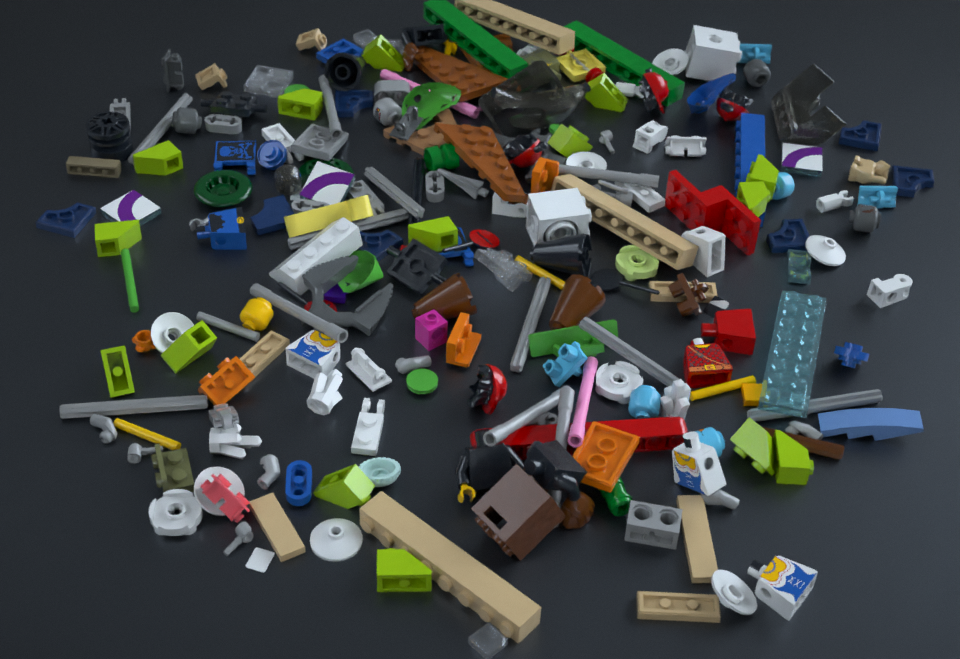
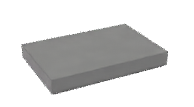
(318, 143)

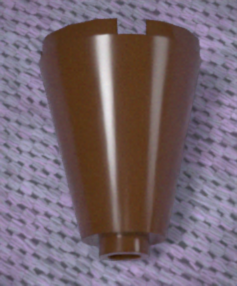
(447, 299)
(575, 302)

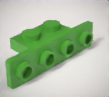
(550, 341)

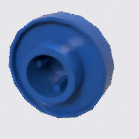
(272, 154)
(851, 354)

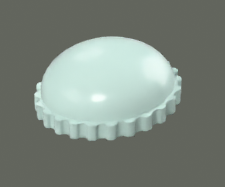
(381, 470)

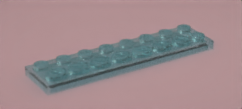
(793, 354)

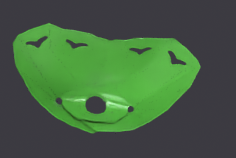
(431, 101)
(363, 274)

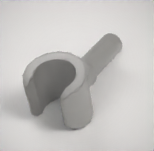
(606, 137)
(197, 222)
(135, 452)
(244, 534)

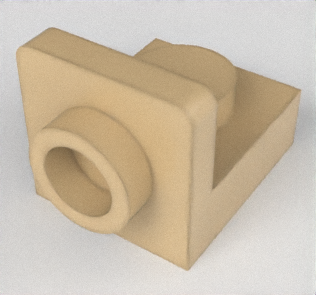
(311, 39)
(210, 76)

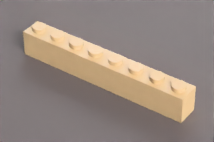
(519, 24)
(632, 225)
(452, 567)

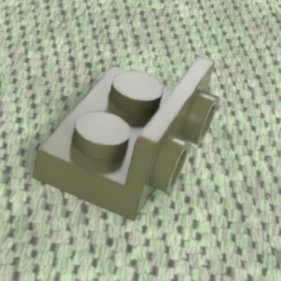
(173, 469)

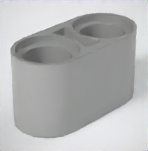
(391, 90)

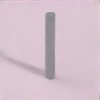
(227, 326)

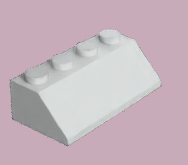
(334, 241)

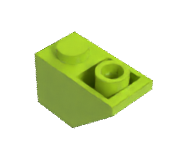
(569, 141)
(158, 160)
(763, 171)
(434, 233)
(115, 236)
(189, 346)
(757, 444)

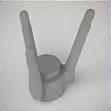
(623, 195)

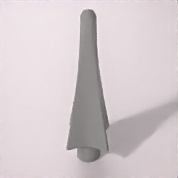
(471, 186)

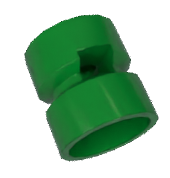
(441, 157)

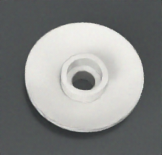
(672, 61)
(587, 160)
(825, 250)
(166, 324)
(203, 500)
(336, 539)
(733, 592)

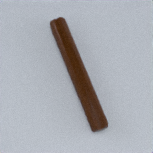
(814, 445)

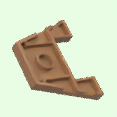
(426, 136)

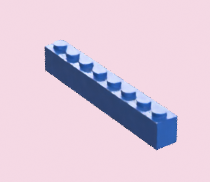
(749, 143)

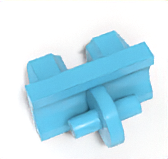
(755, 51)
(878, 196)
(567, 363)

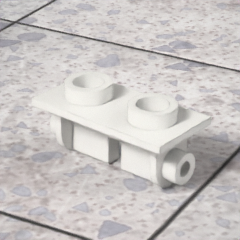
(694, 145)
(367, 370)

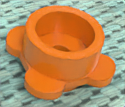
(143, 341)

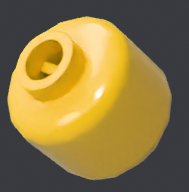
(256, 314)

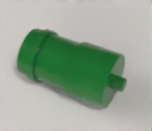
(618, 499)

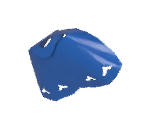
(710, 91)

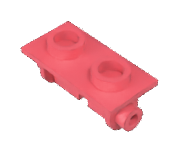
(220, 489)

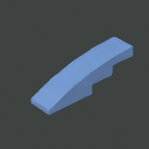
(879, 422)

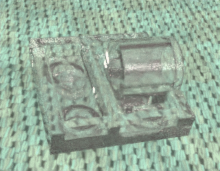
(268, 81)
(506, 269)

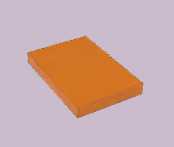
(605, 455)

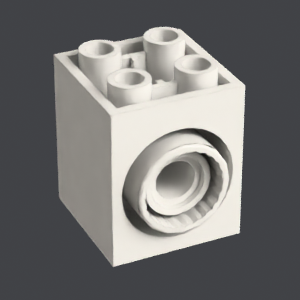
(712, 53)
(557, 215)

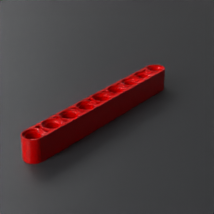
(654, 434)

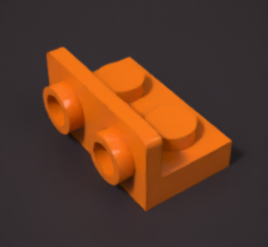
(543, 175)
(462, 342)
(226, 382)

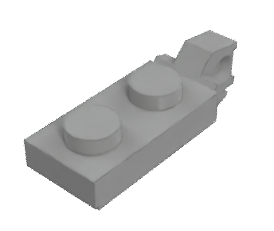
(223, 416)

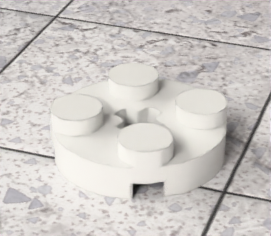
(608, 375)
(175, 525)

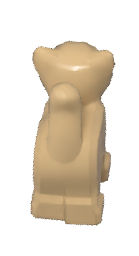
(864, 170)

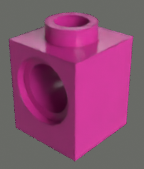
(431, 329)

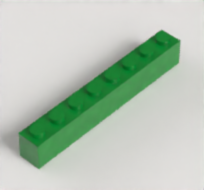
(473, 38)
(621, 61)

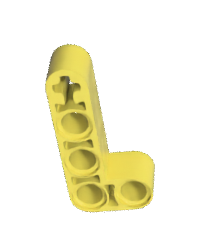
(321, 217)

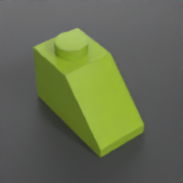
(383, 55)
(605, 94)
(301, 104)
(754, 196)
(117, 371)
(791, 460)
(345, 487)
(401, 572)

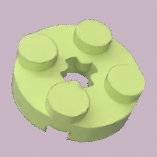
(645, 268)

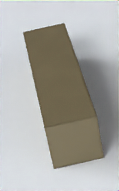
(93, 166)

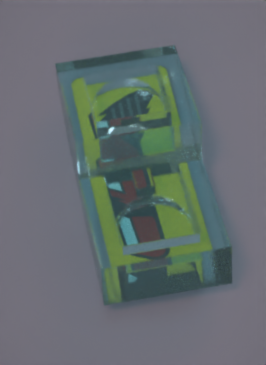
(798, 266)

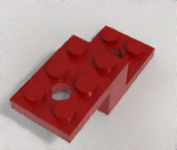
(713, 209)

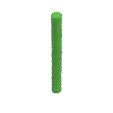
(129, 280)

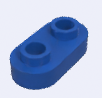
(298, 483)

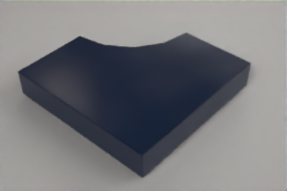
(351, 101)
(863, 136)
(911, 179)
(272, 215)
(67, 221)
(790, 236)
(379, 242)

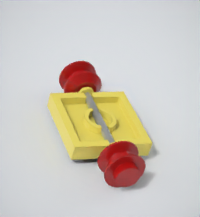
(580, 65)

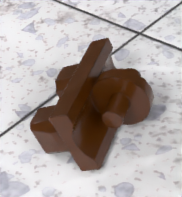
(690, 304)

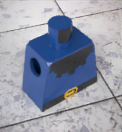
(225, 230)

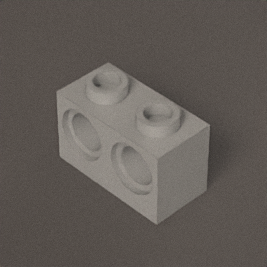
(653, 524)

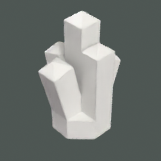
(324, 392)
(676, 400)
(230, 442)

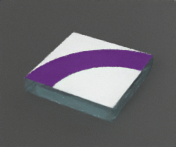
(801, 159)
(327, 184)
(131, 207)

